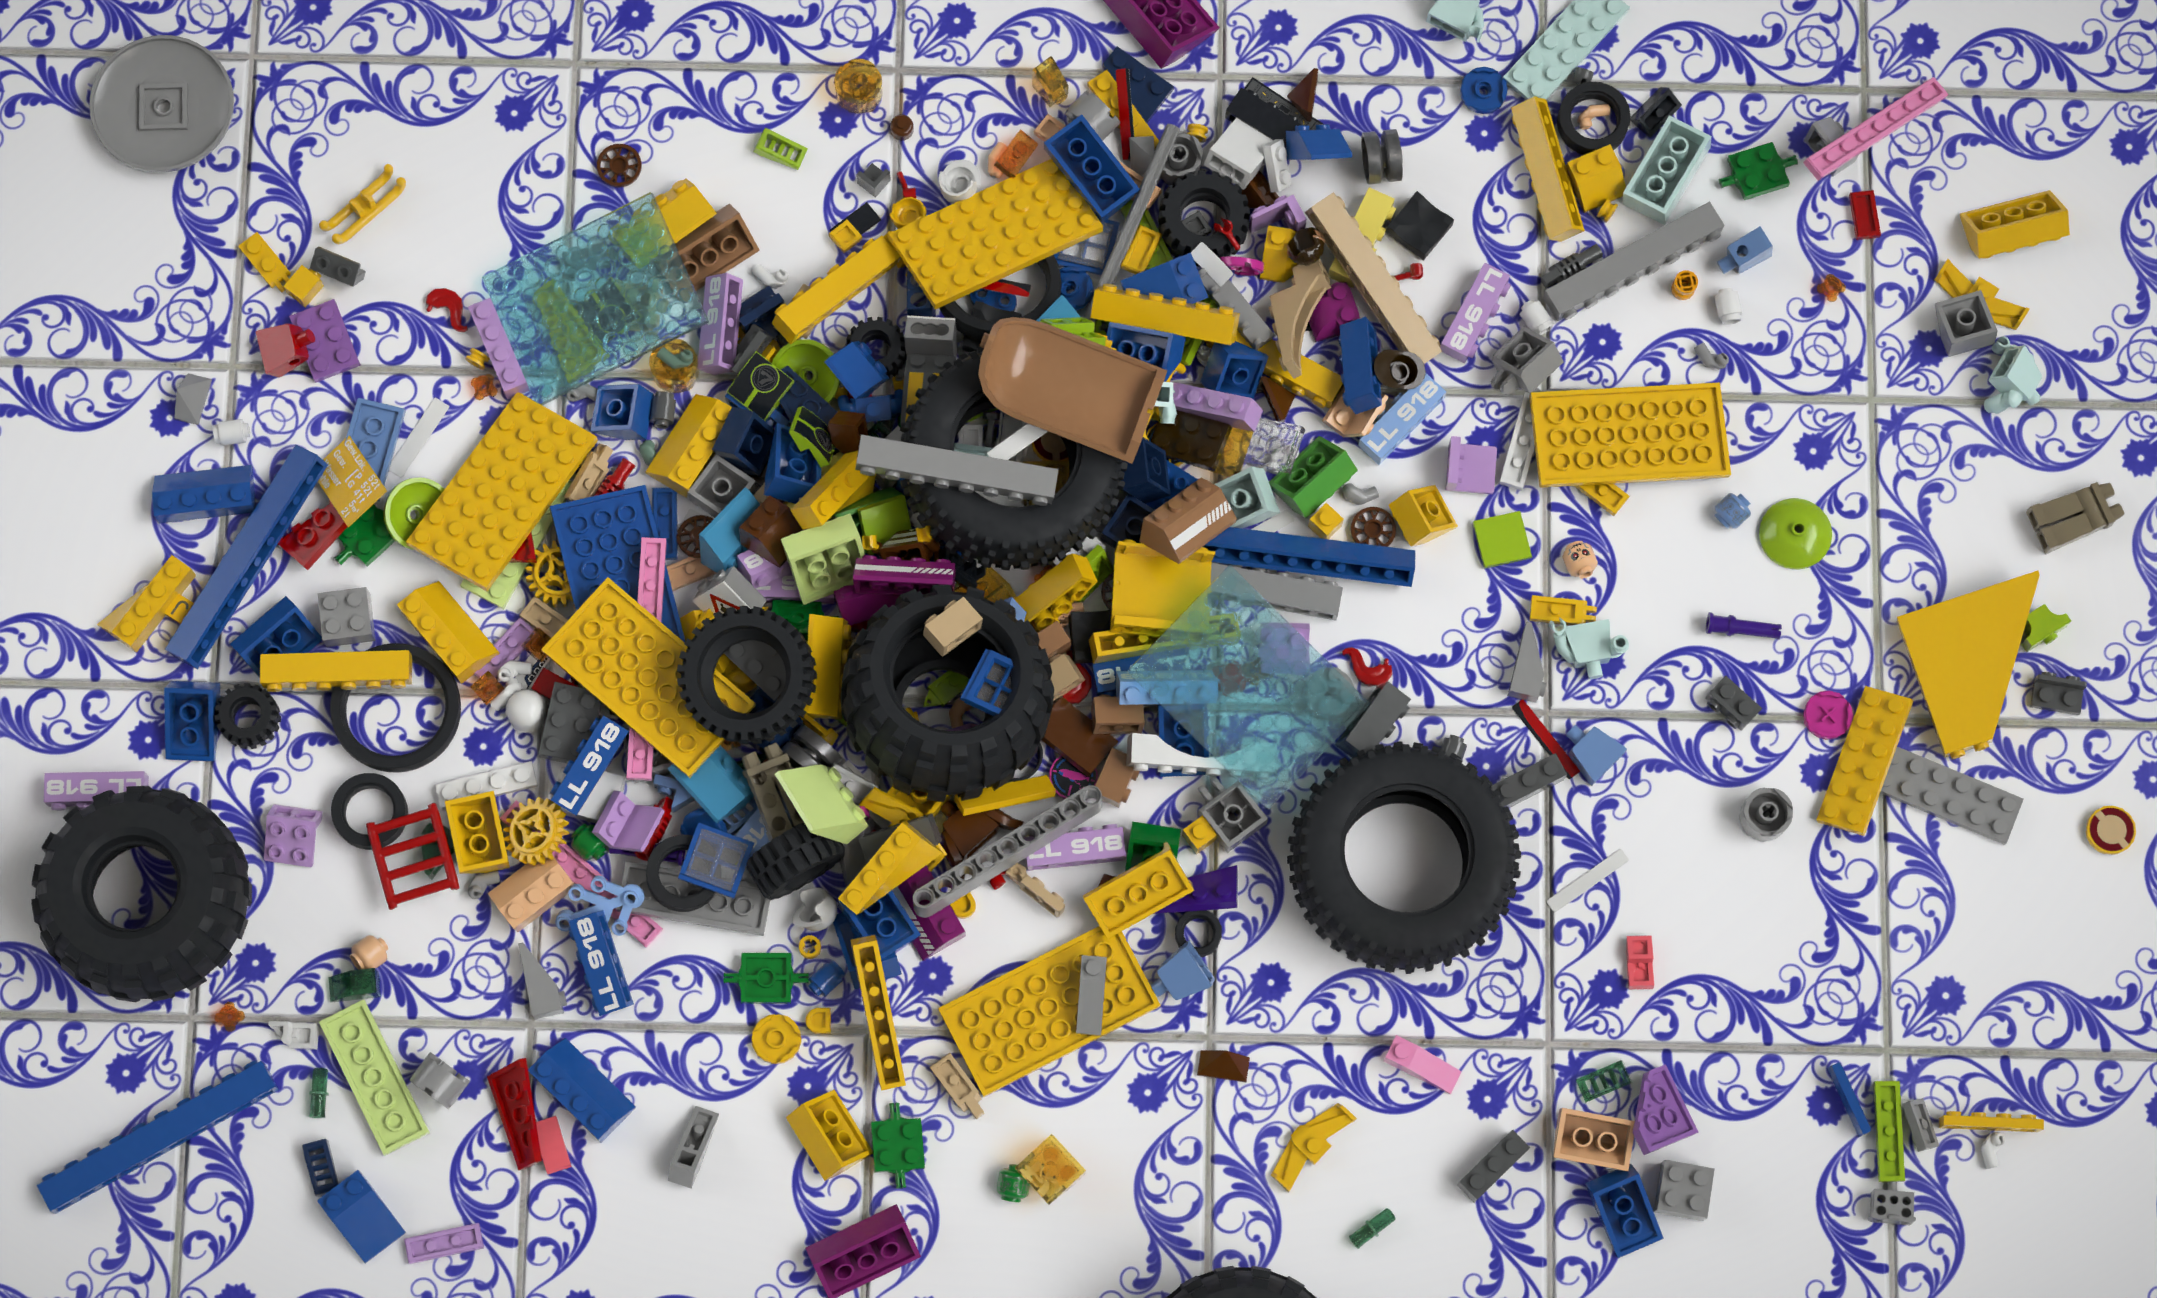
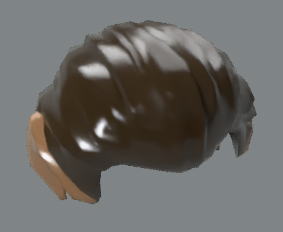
(1306, 246)

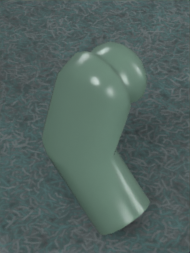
(675, 361)
(647, 451)

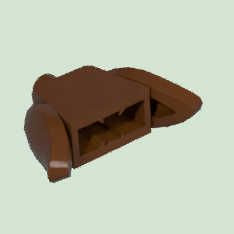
(967, 834)

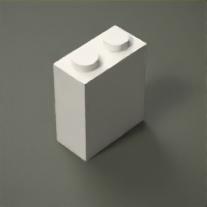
(1238, 153)
(599, 796)

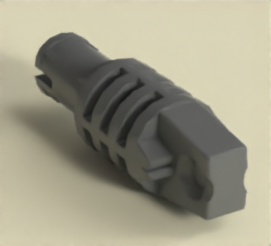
(1570, 266)

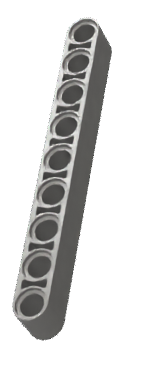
(1003, 861)

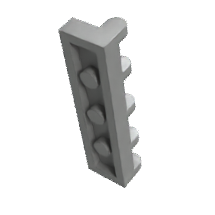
(1250, 323)

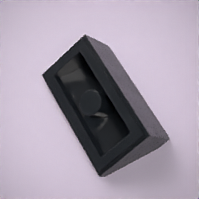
(1655, 111)

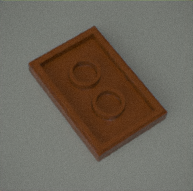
(1072, 737)

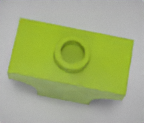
(2043, 627)

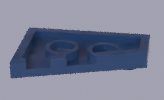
(1146, 87)
(803, 395)

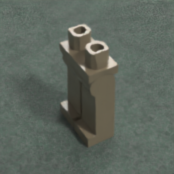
(2087, 502)
(772, 801)

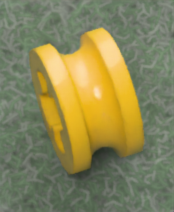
(1198, 131)
(1607, 210)
(477, 358)
(808, 955)

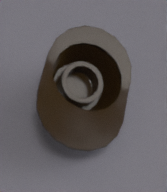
(1399, 369)

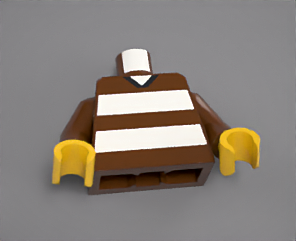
(904, 544)

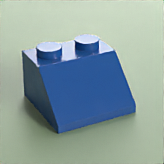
(1316, 144)
(857, 369)
(1234, 369)
(622, 411)

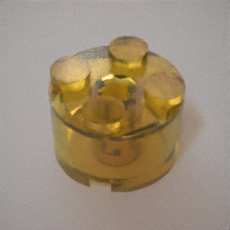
(846, 83)
(677, 379)

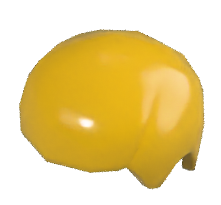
(907, 211)

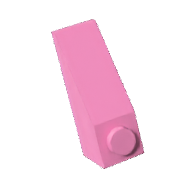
(1422, 1064)

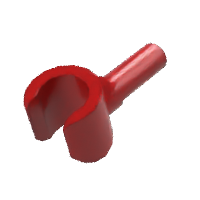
(907, 192)
(1227, 228)
(1415, 273)
(998, 881)

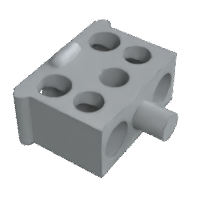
(1892, 1213)

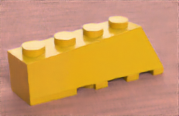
(833, 492)
(1056, 591)
(143, 611)
(892, 864)

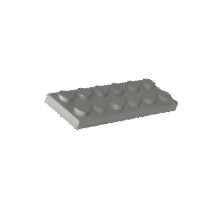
(1951, 795)
(742, 914)

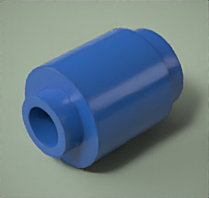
(826, 979)

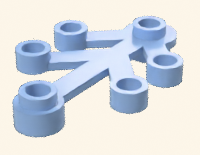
(603, 903)

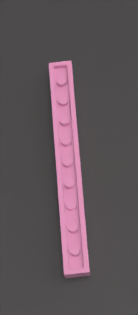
(651, 598)

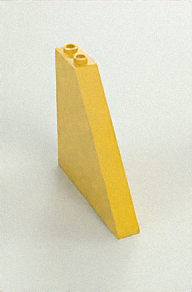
(1966, 659)

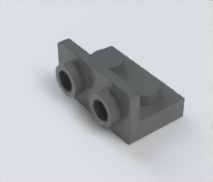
(337, 267)
(753, 341)
(2057, 693)
(1732, 703)

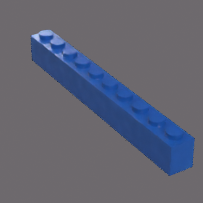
(246, 556)
(1314, 556)
(157, 1137)

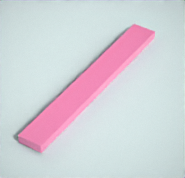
(1875, 128)
(582, 873)

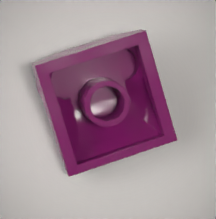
(1333, 310)

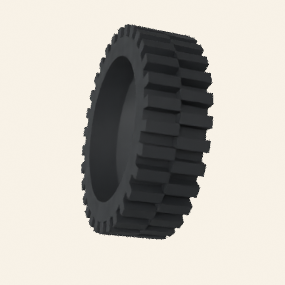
(709, 645)

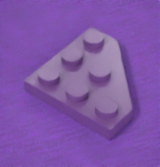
(1661, 1112)

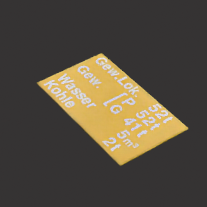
(350, 481)

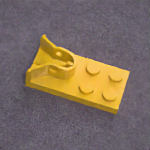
(1138, 892)

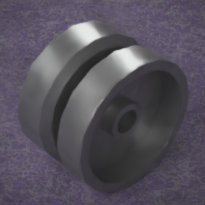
(1382, 157)
(811, 750)

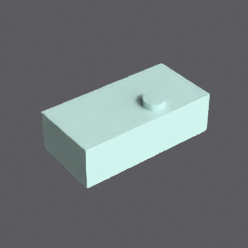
(1666, 170)

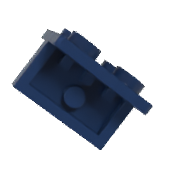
(760, 311)

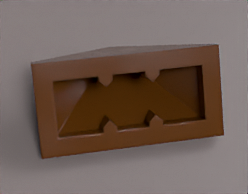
(1304, 94)
(1259, 192)
(1278, 398)
(1223, 1065)

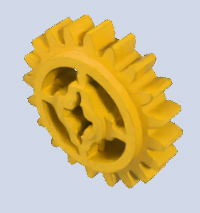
(549, 555)
(535, 817)

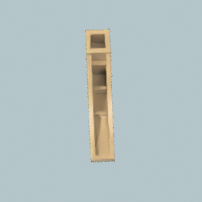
(1293, 310)

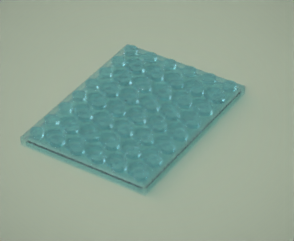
(595, 299)
(1248, 687)

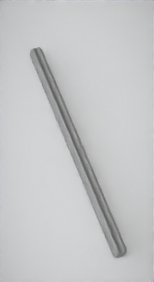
(1137, 210)

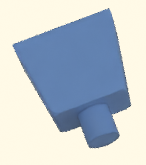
(1755, 247)
(1594, 752)
(1183, 973)

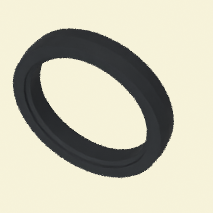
(976, 327)
(423, 755)

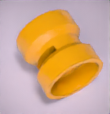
(1683, 290)

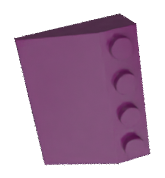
(1165, 26)

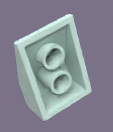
(1249, 497)

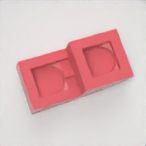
(1639, 962)
(552, 1145)

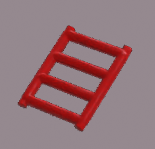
(444, 859)

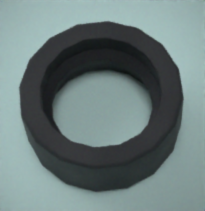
(1207, 916)

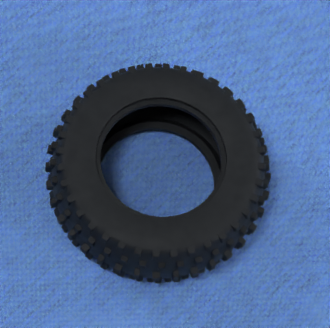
(992, 530)
(1419, 779)

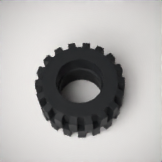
(886, 332)
(233, 702)

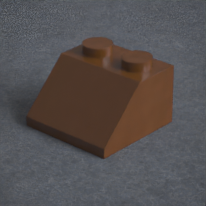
(766, 528)

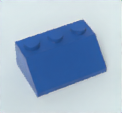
(1148, 345)
(276, 632)

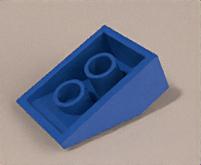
(1171, 279)
(789, 470)
(190, 720)
(1177, 737)
(886, 921)
(845, 934)
(1624, 1210)
(361, 1216)

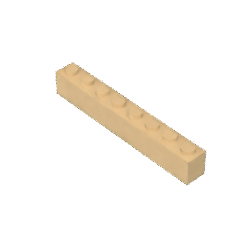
(1372, 279)

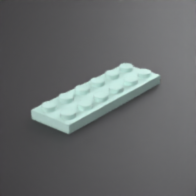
(1564, 46)

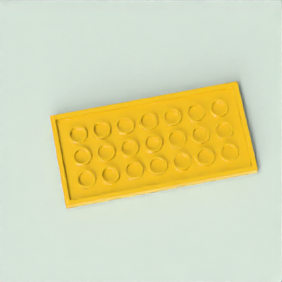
(994, 233)
(1629, 435)
(502, 491)
(632, 669)
(1033, 1010)

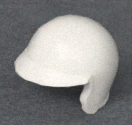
(959, 180)
(526, 711)
(817, 911)

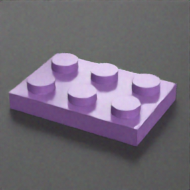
(332, 349)

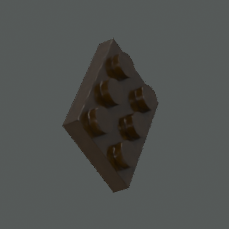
(1193, 440)

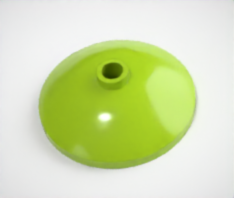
(807, 356)
(410, 495)
(1787, 546)

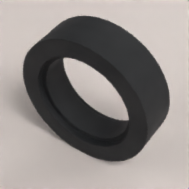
(1601, 92)
(353, 786)
(658, 891)

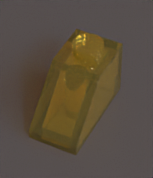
(1050, 82)

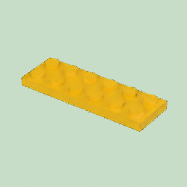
(1864, 760)

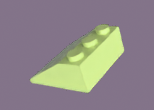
(823, 557)
(823, 802)

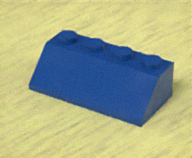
(1091, 168)
(203, 494)
(582, 1089)

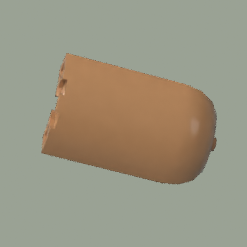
(1069, 385)

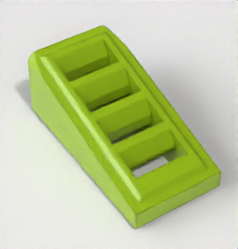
(784, 142)

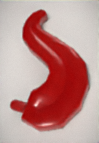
(449, 299)
(1368, 675)
(1081, 691)

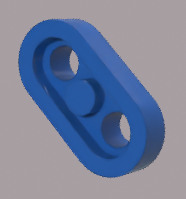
(993, 299)

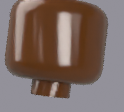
(901, 127)

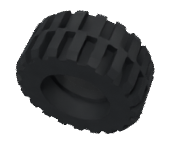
(1202, 188)
(792, 861)

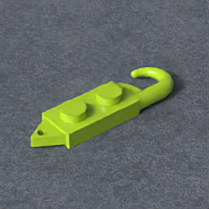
(945, 689)

